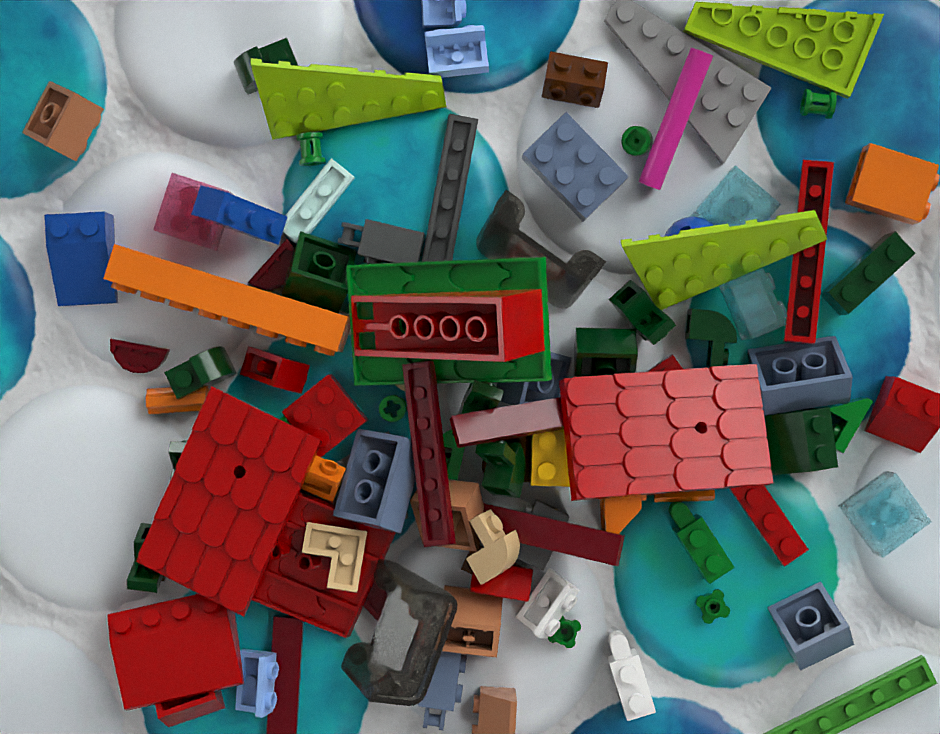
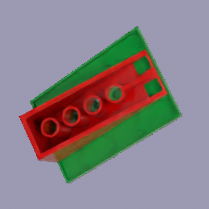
(464, 315)

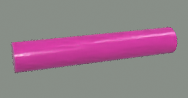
(675, 118)

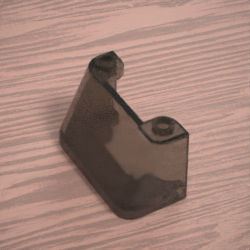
(503, 239)
(406, 640)

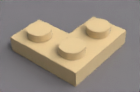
(345, 549)

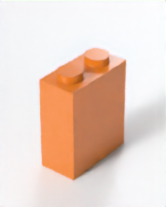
(893, 184)

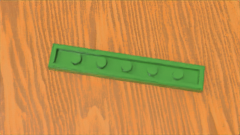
(863, 700)

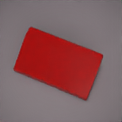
(511, 584)

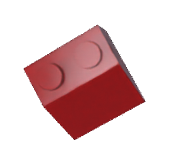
(905, 414)
(189, 708)

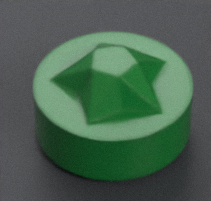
(637, 140)

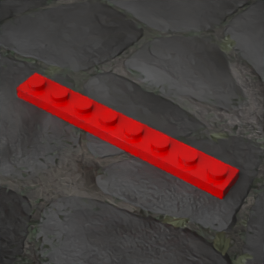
(760, 506)

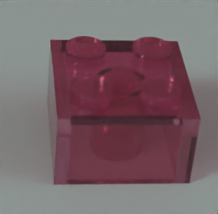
(176, 218)

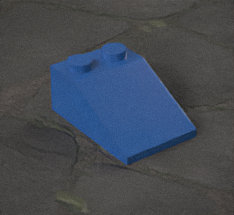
(79, 255)

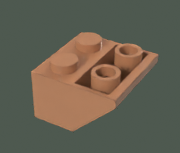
(475, 623)

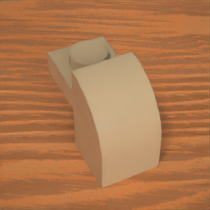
(499, 549)

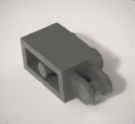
(384, 242)

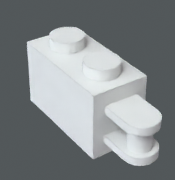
(629, 678)

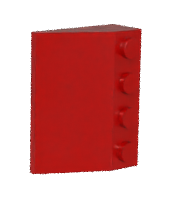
(174, 650)

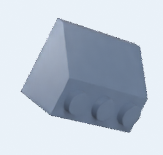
(802, 375)
(377, 481)

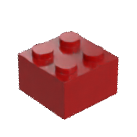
(326, 413)

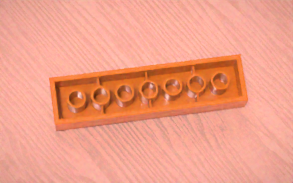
(223, 297)

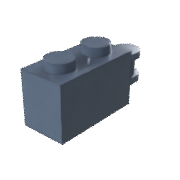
(444, 688)

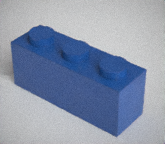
(239, 214)

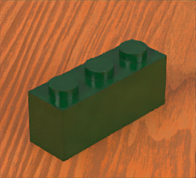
(867, 273)

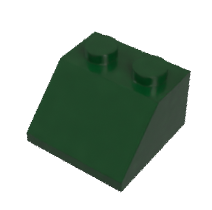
(318, 272)
(604, 351)
(801, 441)

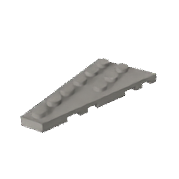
(727, 93)

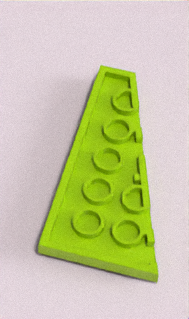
(800, 42)
(337, 96)
(709, 256)

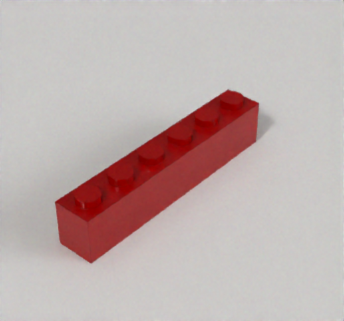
(808, 263)

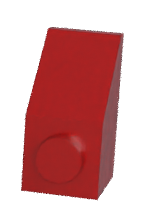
(275, 370)

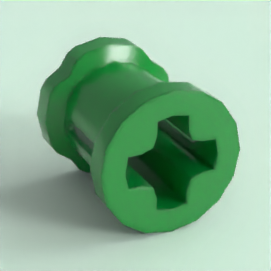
(828, 100)
(305, 140)
(389, 416)

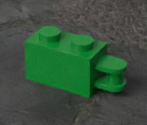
(699, 543)

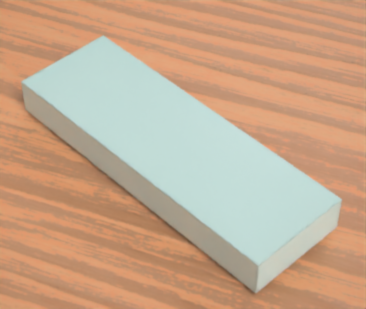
(317, 200)

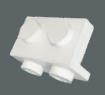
(548, 604)

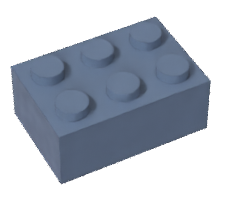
(574, 166)

